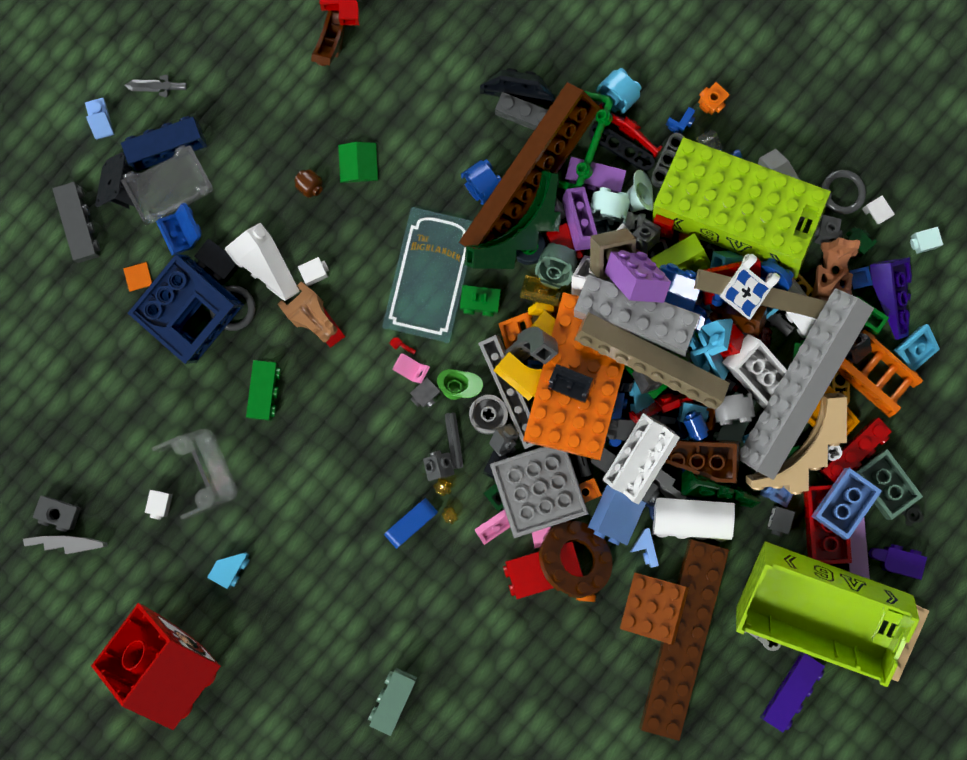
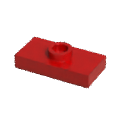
(666, 225)

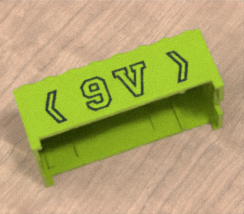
(740, 205)
(826, 612)

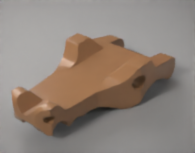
(308, 312)

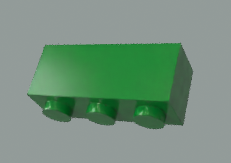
(263, 390)

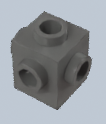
(828, 230)
(438, 465)

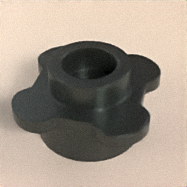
(918, 517)

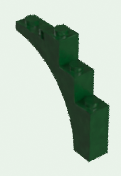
(524, 235)

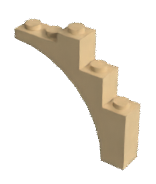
(813, 454)

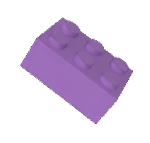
(637, 276)

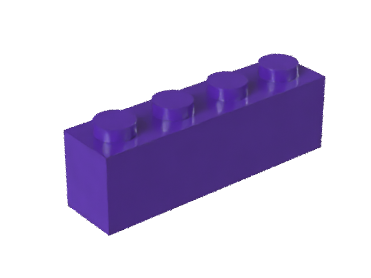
(792, 692)

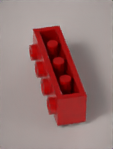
(857, 449)

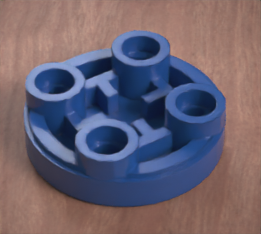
(771, 266)

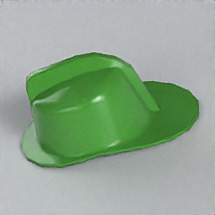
(459, 384)

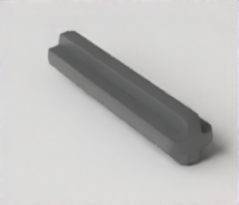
(454, 441)

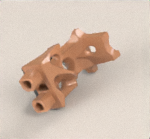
(834, 254)

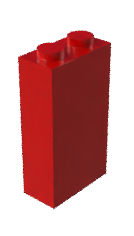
(528, 576)

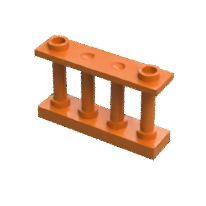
(872, 391)

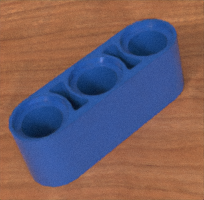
(410, 523)

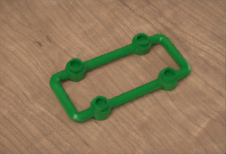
(603, 118)

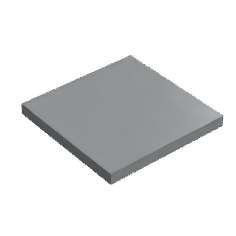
(538, 490)

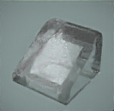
(710, 139)

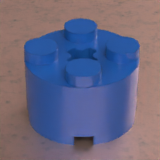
(481, 180)

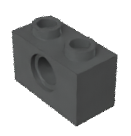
(68, 513)

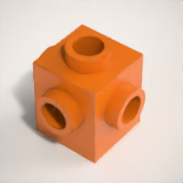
(713, 99)

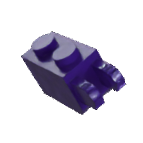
(900, 562)

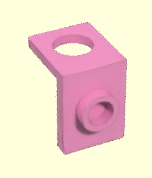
(410, 368)

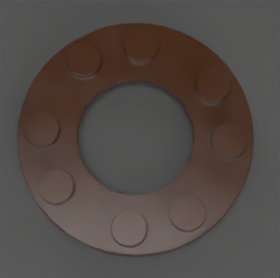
(556, 573)

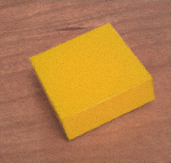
(538, 308)

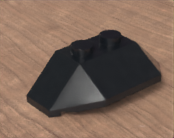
(524, 86)

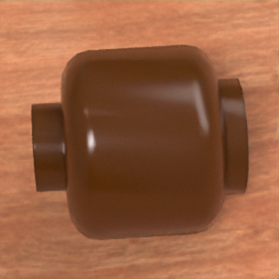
(308, 183)

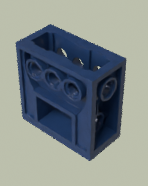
(175, 299)

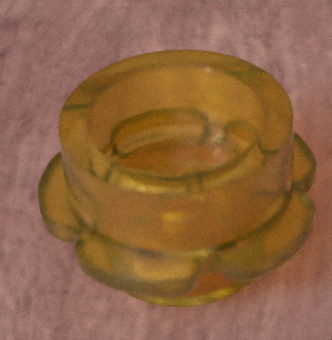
(442, 487)
(449, 515)

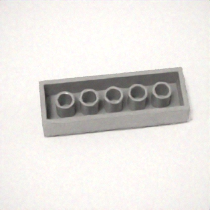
(654, 322)

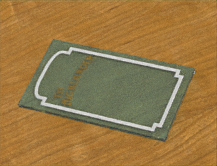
(428, 276)

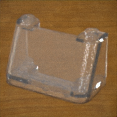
(167, 185)

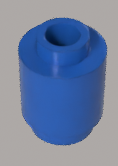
(696, 425)

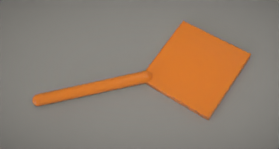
(137, 276)

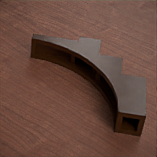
(330, 40)

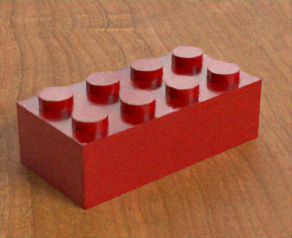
(821, 541)

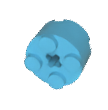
(621, 89)

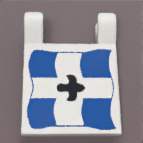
(746, 289)

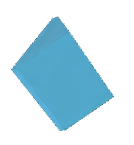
(917, 348)

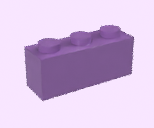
(602, 176)
(579, 217)

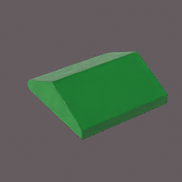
(358, 162)

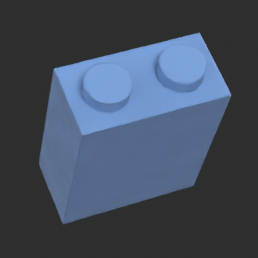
(615, 516)

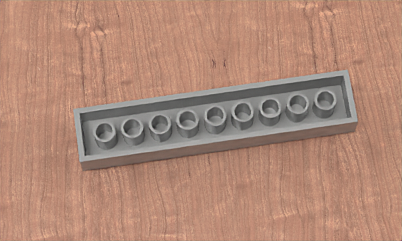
(805, 383)

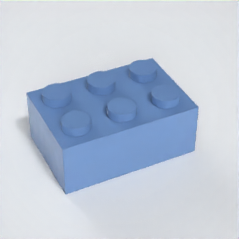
(846, 503)

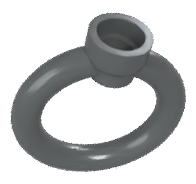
(861, 191)
(251, 308)

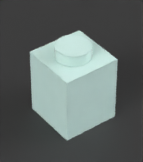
(926, 240)

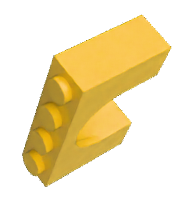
(519, 375)

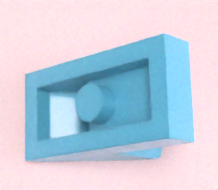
(719, 335)

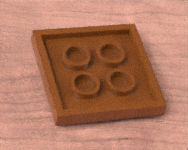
(654, 608)

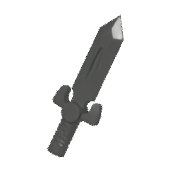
(155, 85)

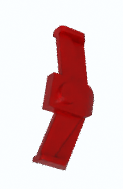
(632, 130)
(662, 403)

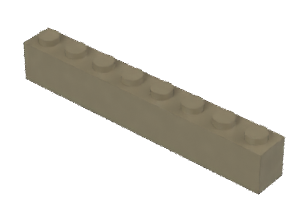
(652, 361)

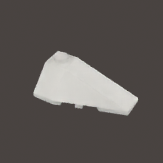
(261, 257)

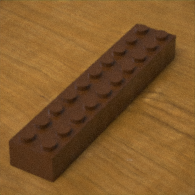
(543, 151)
(679, 663)

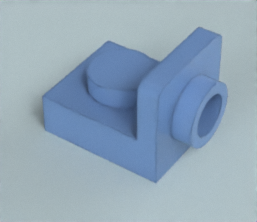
(779, 496)

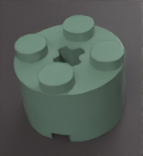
(556, 265)

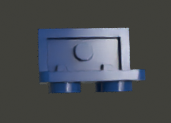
(179, 230)

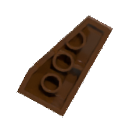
(708, 458)

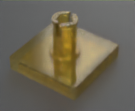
(537, 292)

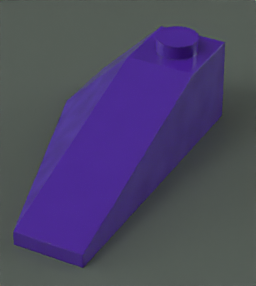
(891, 285)

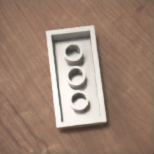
(756, 369)

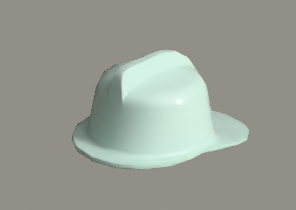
(641, 192)

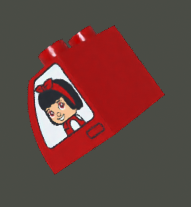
(155, 667)

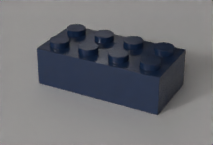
(160, 144)

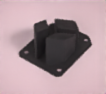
(114, 190)

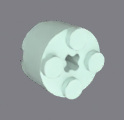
(610, 206)

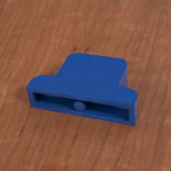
(682, 291)

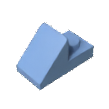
(99, 118)
(645, 542)

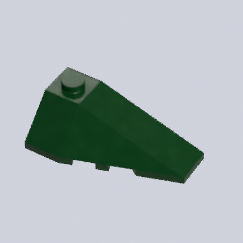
(704, 488)

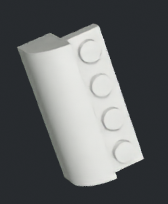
(641, 458)
(693, 519)

